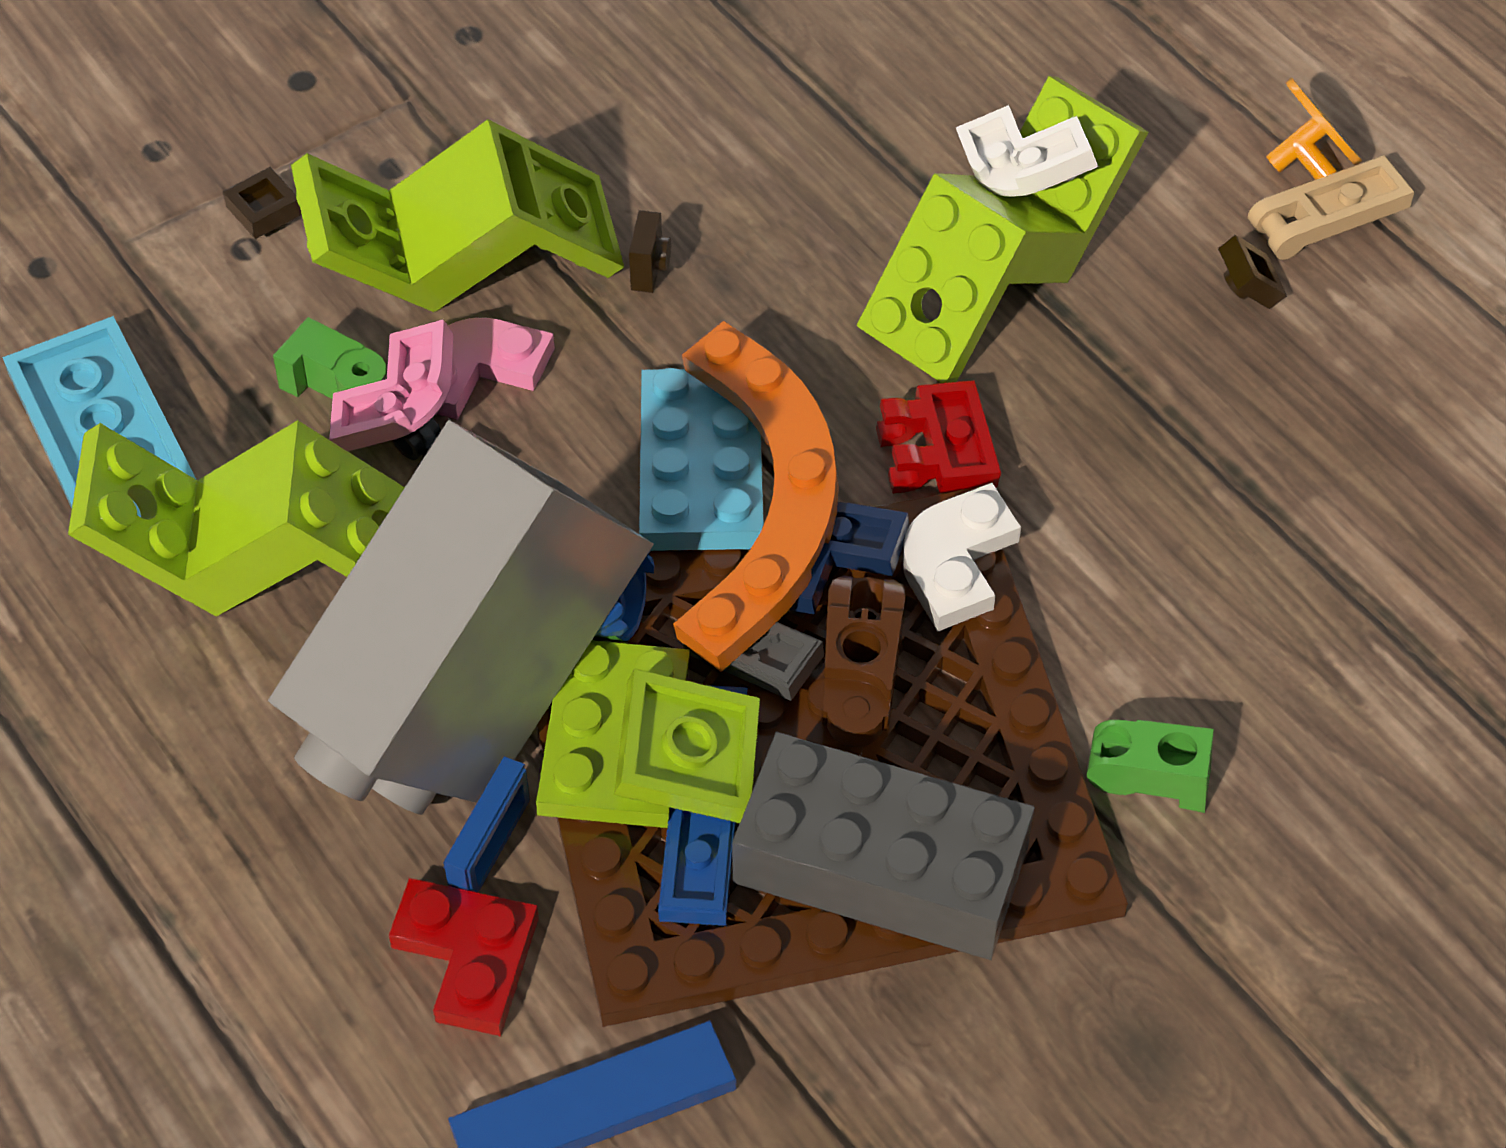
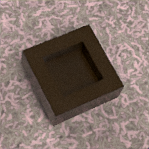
(262, 202)
(648, 251)
(1251, 273)

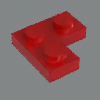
(480, 938)

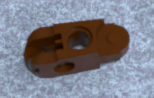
(856, 693)

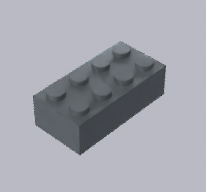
(882, 845)

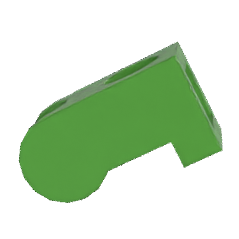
(325, 361)
(1152, 760)

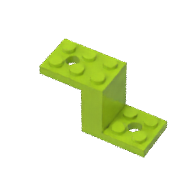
(456, 217)
(979, 242)
(235, 527)

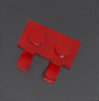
(955, 434)

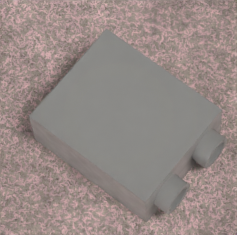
(455, 626)

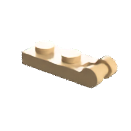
(1330, 205)

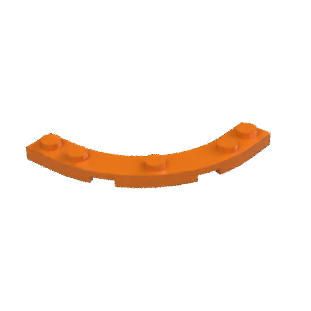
(801, 504)

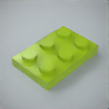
(586, 735)

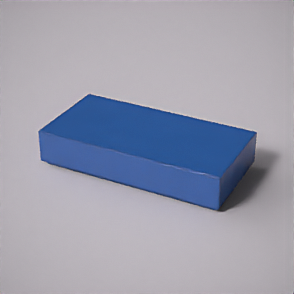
(488, 827)

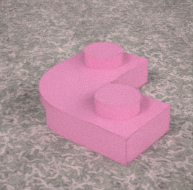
(494, 352)
(405, 401)

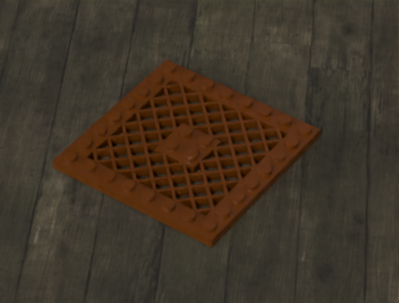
(759, 953)

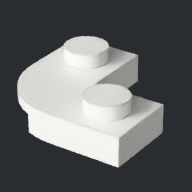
(1025, 165)
(942, 551)

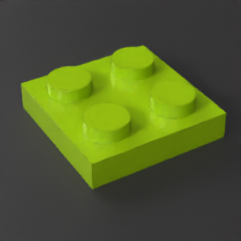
(687, 746)

